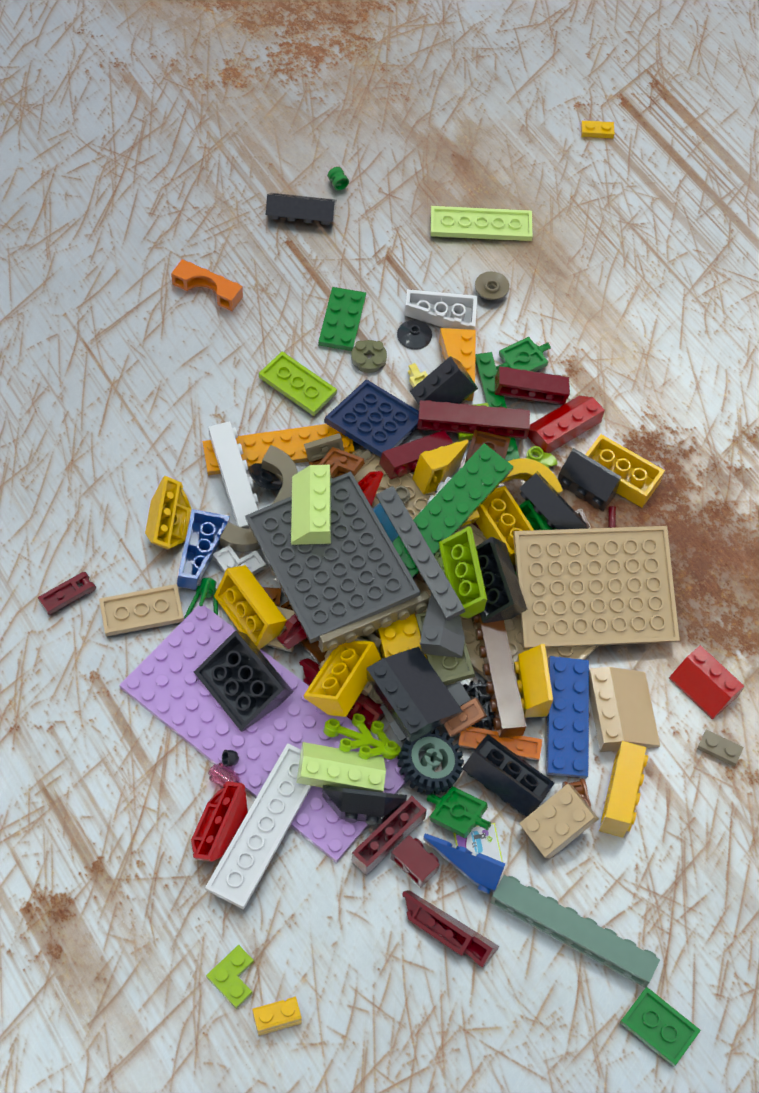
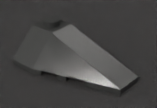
(441, 636)

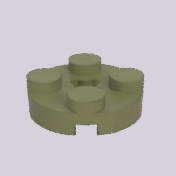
(371, 347)

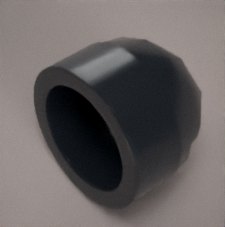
(230, 758)

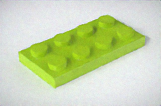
(297, 383)

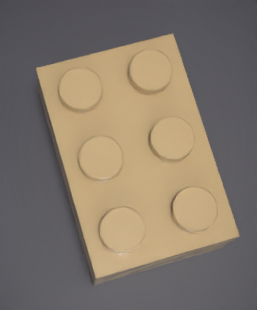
(558, 821)

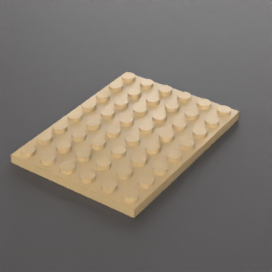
(596, 586)

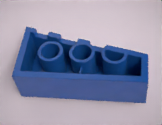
(200, 545)

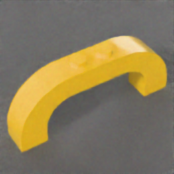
(523, 470)

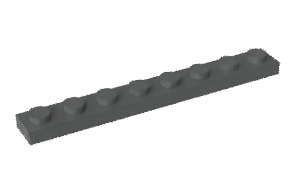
(420, 553)

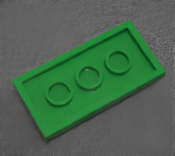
(342, 319)

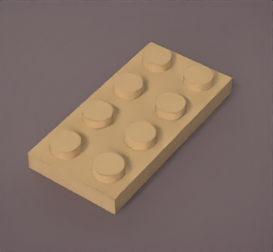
(141, 610)

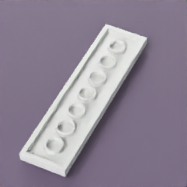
(260, 832)

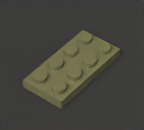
(449, 668)

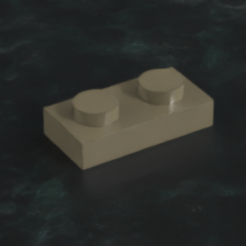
(319, 448)
(720, 748)

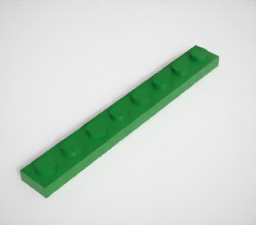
(486, 371)

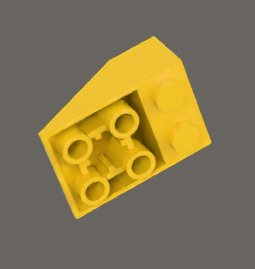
(437, 465)

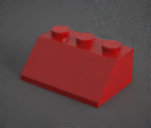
(706, 682)

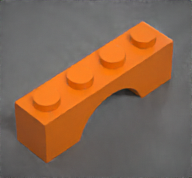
(188, 276)

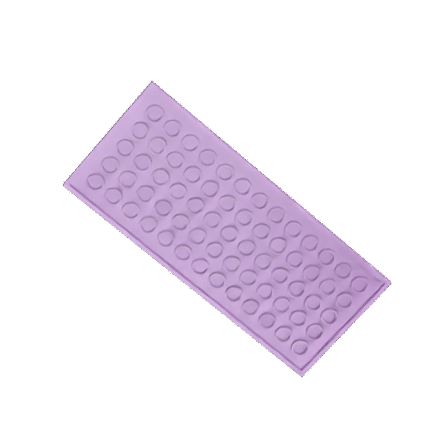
(177, 697)

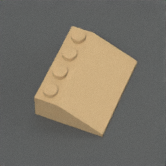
(621, 708)

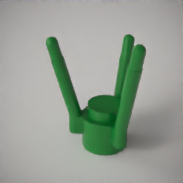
(206, 590)

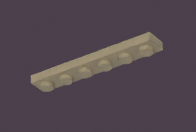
(367, 626)

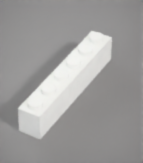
(233, 471)

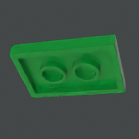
(660, 1026)

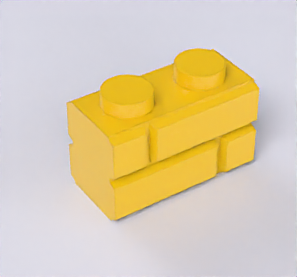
(277, 1016)

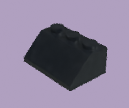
(445, 384)
(589, 480)

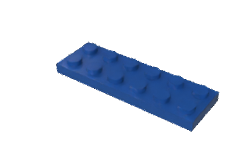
(568, 718)

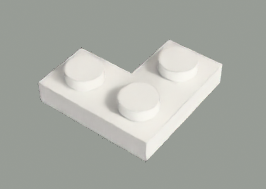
(227, 558)

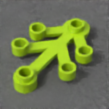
(385, 747)

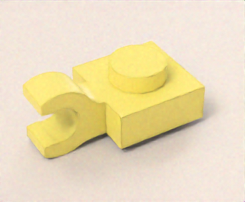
(415, 375)

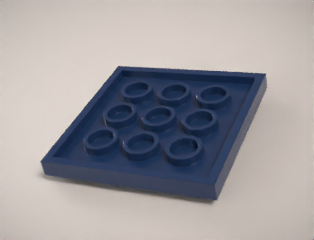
(373, 418)

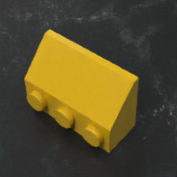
(534, 682)

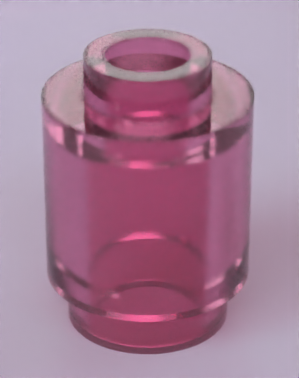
(220, 775)

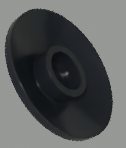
(412, 339)
(264, 478)

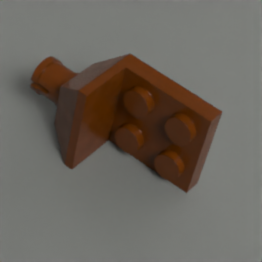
(495, 442)

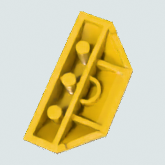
(168, 514)

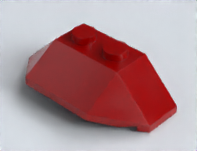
(219, 822)

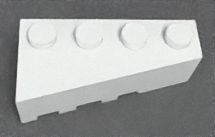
(442, 309)

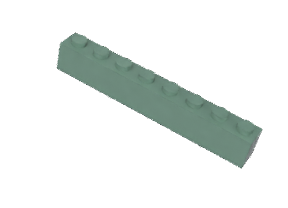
(575, 931)

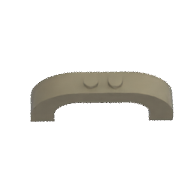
(284, 468)

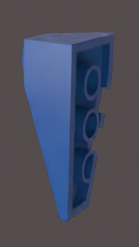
(479, 869)

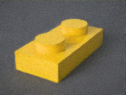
(597, 129)

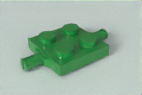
(524, 355)
(458, 812)

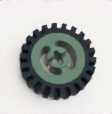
(422, 772)

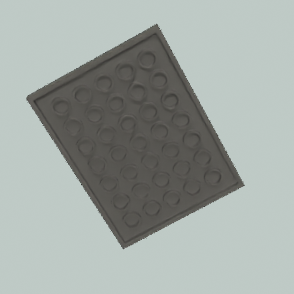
(338, 580)

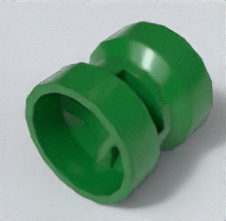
(338, 179)

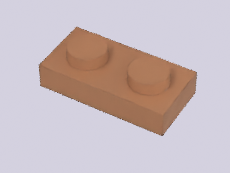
(471, 714)

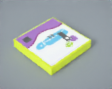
(481, 841)

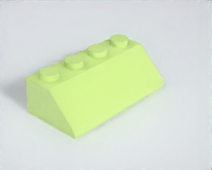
(311, 506)
(332, 767)

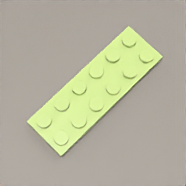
(481, 223)

